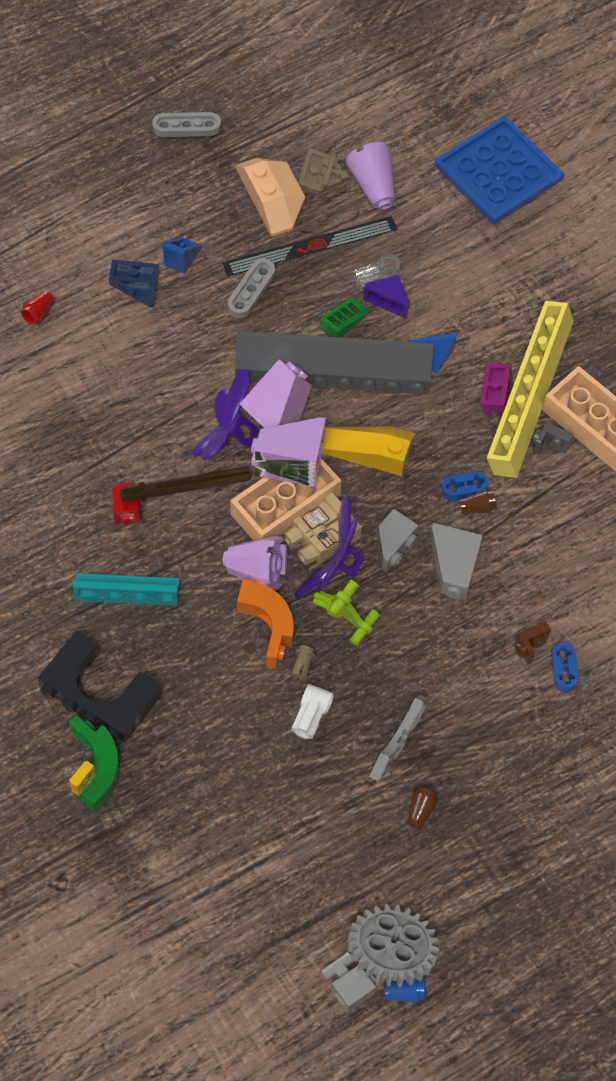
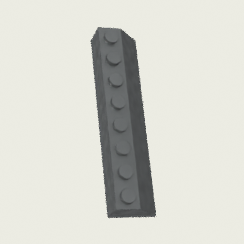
(339, 361)

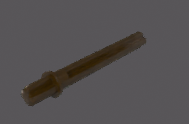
(184, 484)

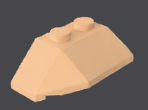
(273, 192)

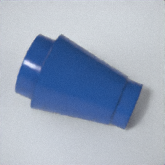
(406, 993)

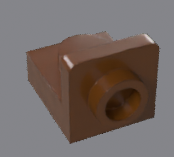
(532, 637)

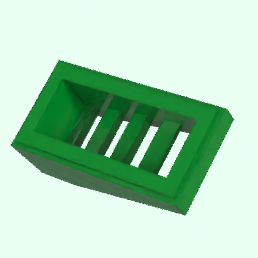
(326, 322)

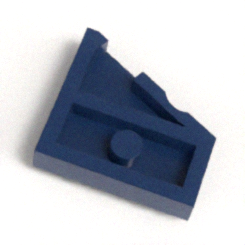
(135, 279)

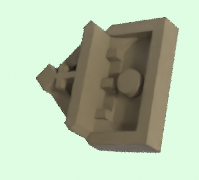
(320, 172)

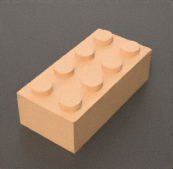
(585, 411)
(272, 504)

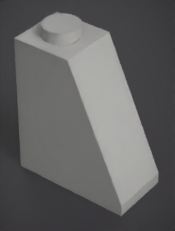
(455, 558)

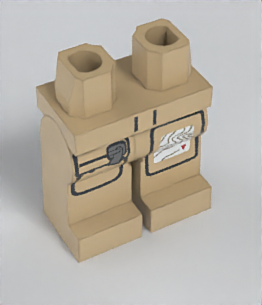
(318, 531)

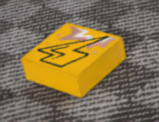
(82, 778)

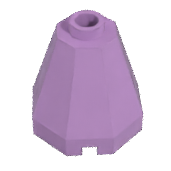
(258, 561)

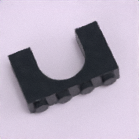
(118, 715)

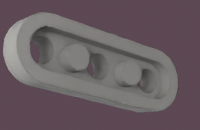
(186, 124)
(251, 281)

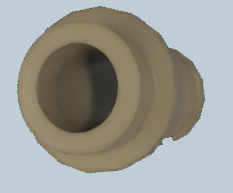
(303, 660)

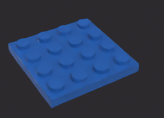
(499, 170)

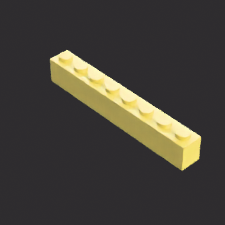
(530, 389)

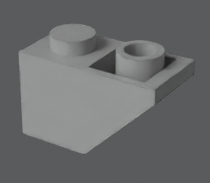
(394, 537)

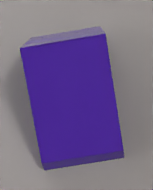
(388, 294)

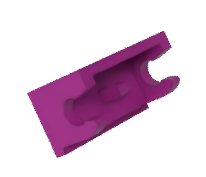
(496, 388)

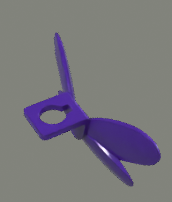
(226, 409)
(345, 532)

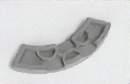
(399, 740)

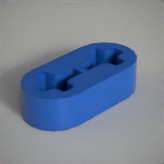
(464, 485)
(558, 667)

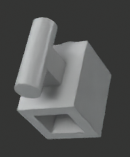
(352, 986)

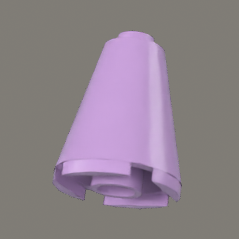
(374, 173)

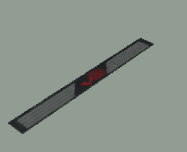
(312, 245)

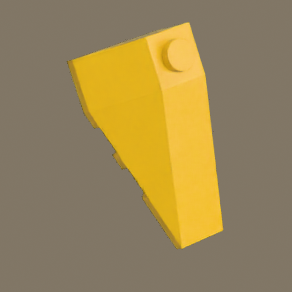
(371, 446)

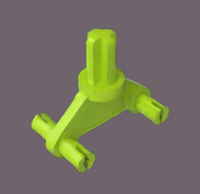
(340, 605)

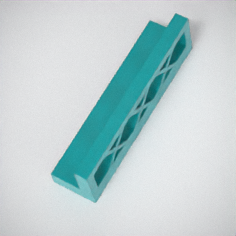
(126, 589)

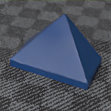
(442, 348)

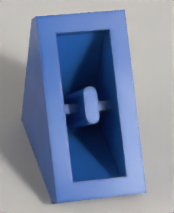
(180, 253)

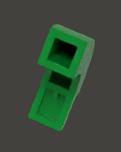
(105, 762)

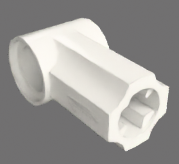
(313, 706)

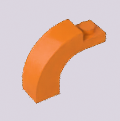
(270, 607)

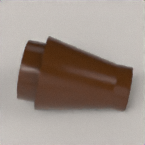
(480, 502)
(421, 807)

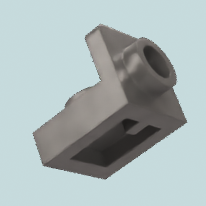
(553, 437)

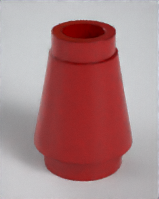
(36, 309)

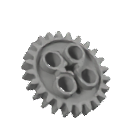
(393, 945)

